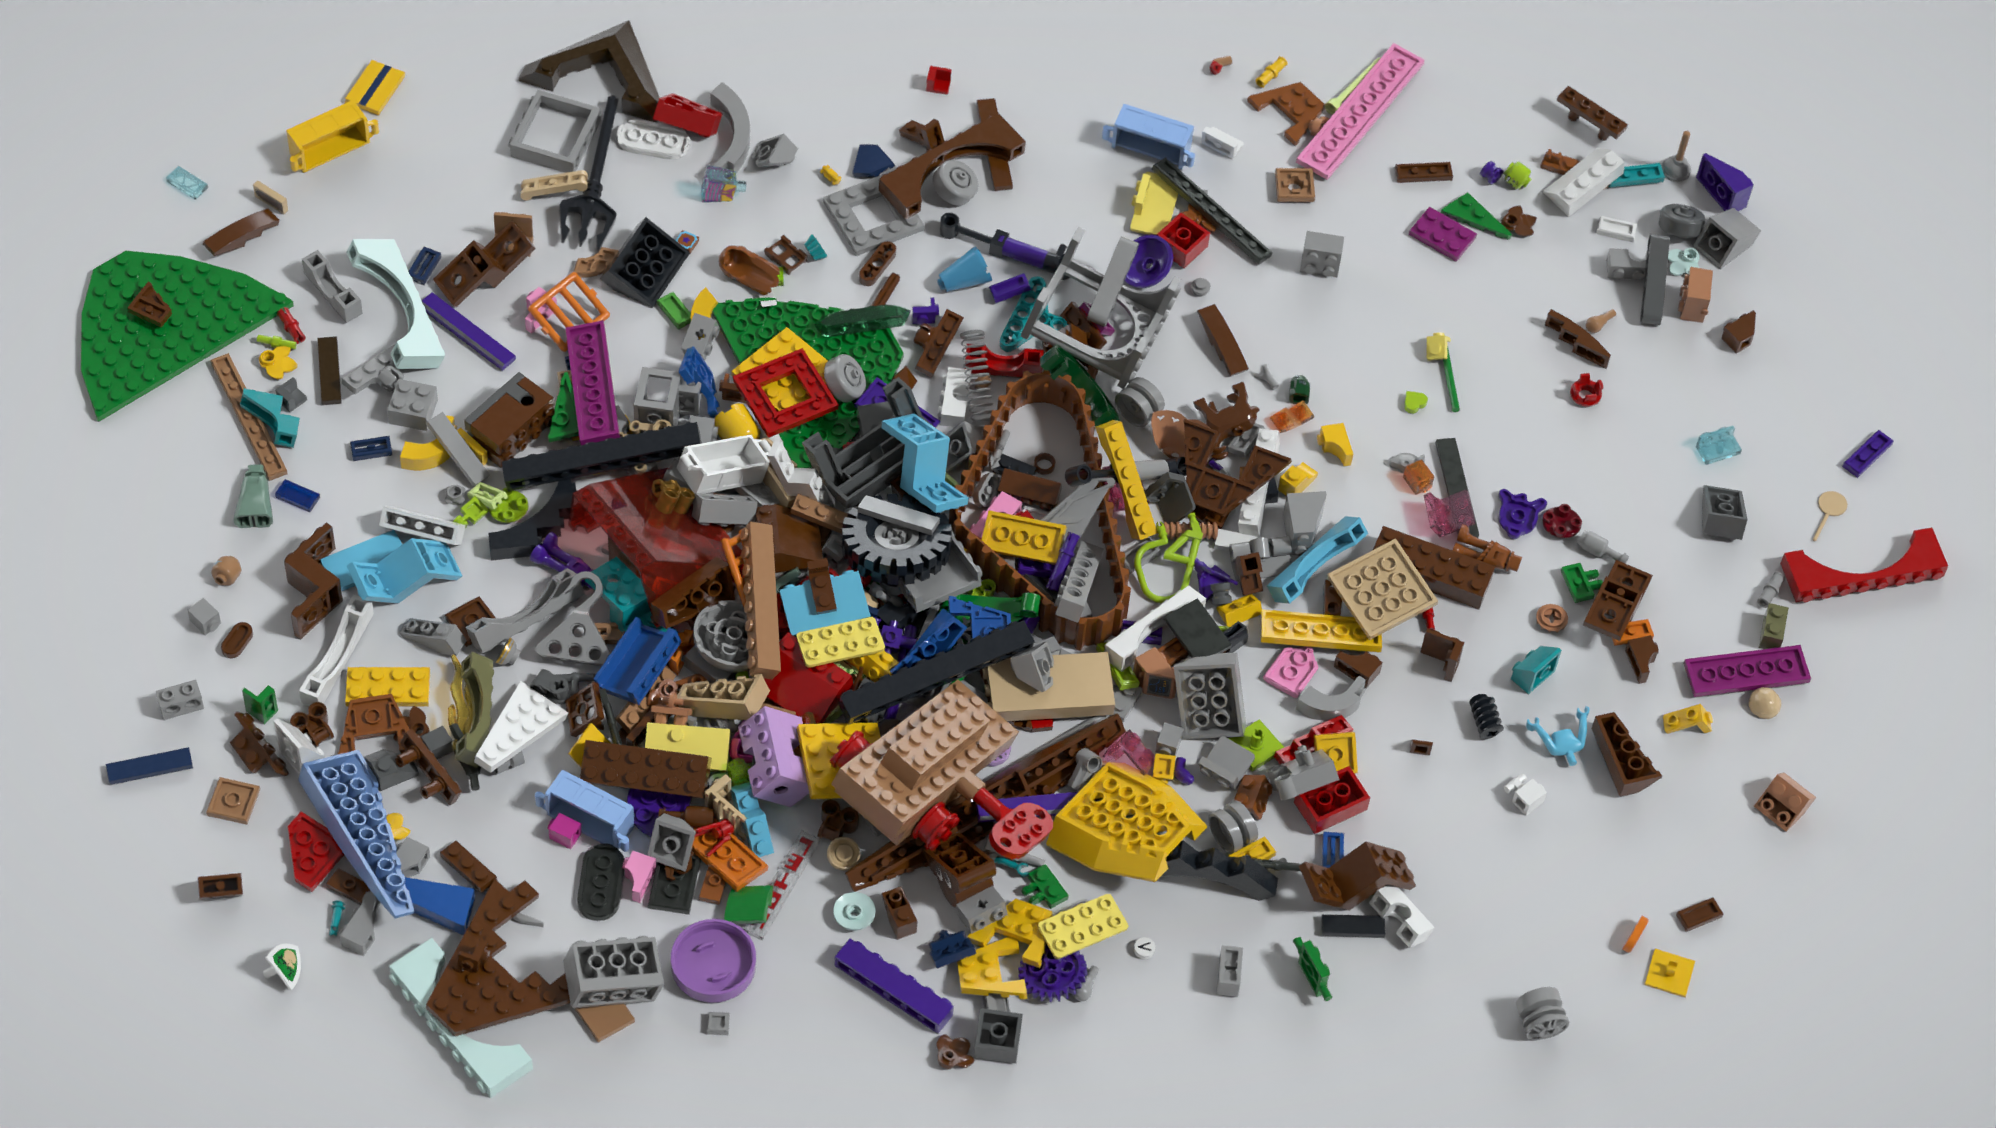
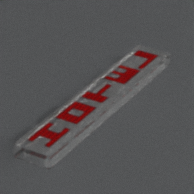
(786, 879)

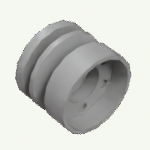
(1542, 1013)

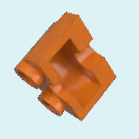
(686, 645)

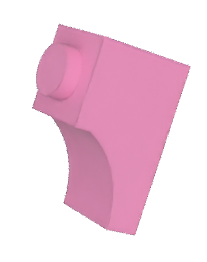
(530, 322)
(639, 870)

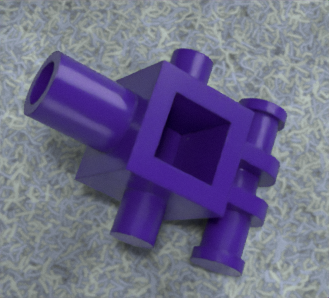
(893, 637)

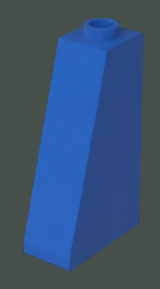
(442, 903)

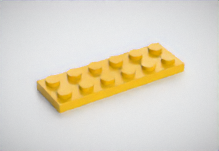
(1316, 631)

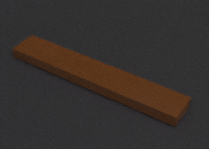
(998, 167)

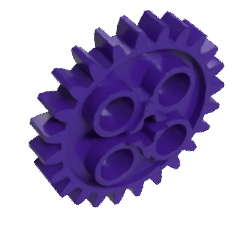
(1053, 970)

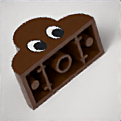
(960, 868)

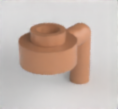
(1317, 124)

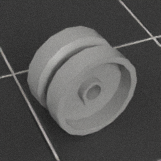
(1139, 402)
(1233, 826)

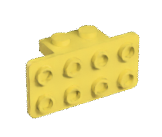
(1152, 204)
(840, 642)
(1082, 926)

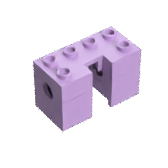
(778, 773)

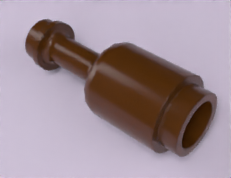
(693, 815)

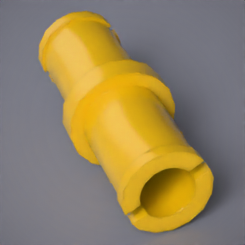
(1271, 71)

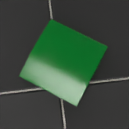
(749, 904)

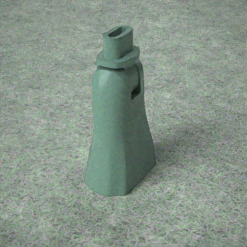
(254, 500)

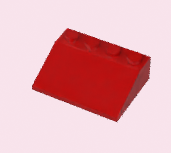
(804, 687)

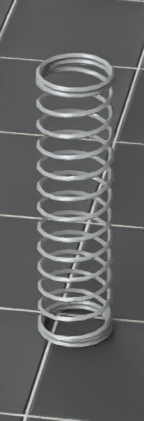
(985, 421)

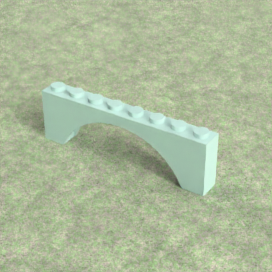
(383, 260)
(490, 1065)

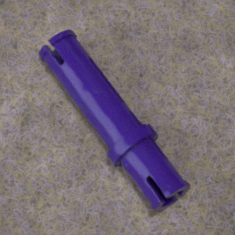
(1064, 558)

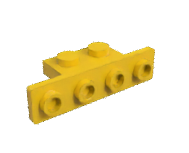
(875, 664)

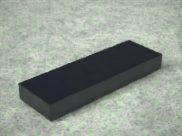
(1353, 926)

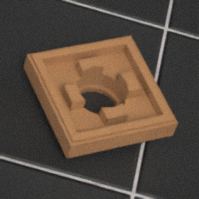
(1299, 176)

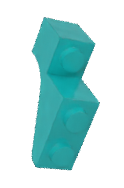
(268, 409)

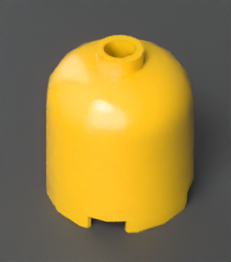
(736, 423)

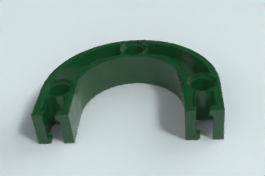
(1061, 363)

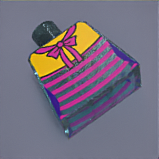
(720, 185)

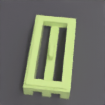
(487, 499)

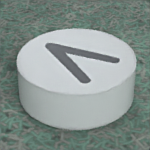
(1144, 948)

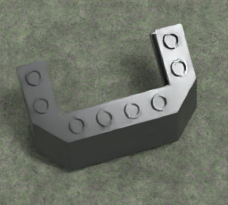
(870, 461)

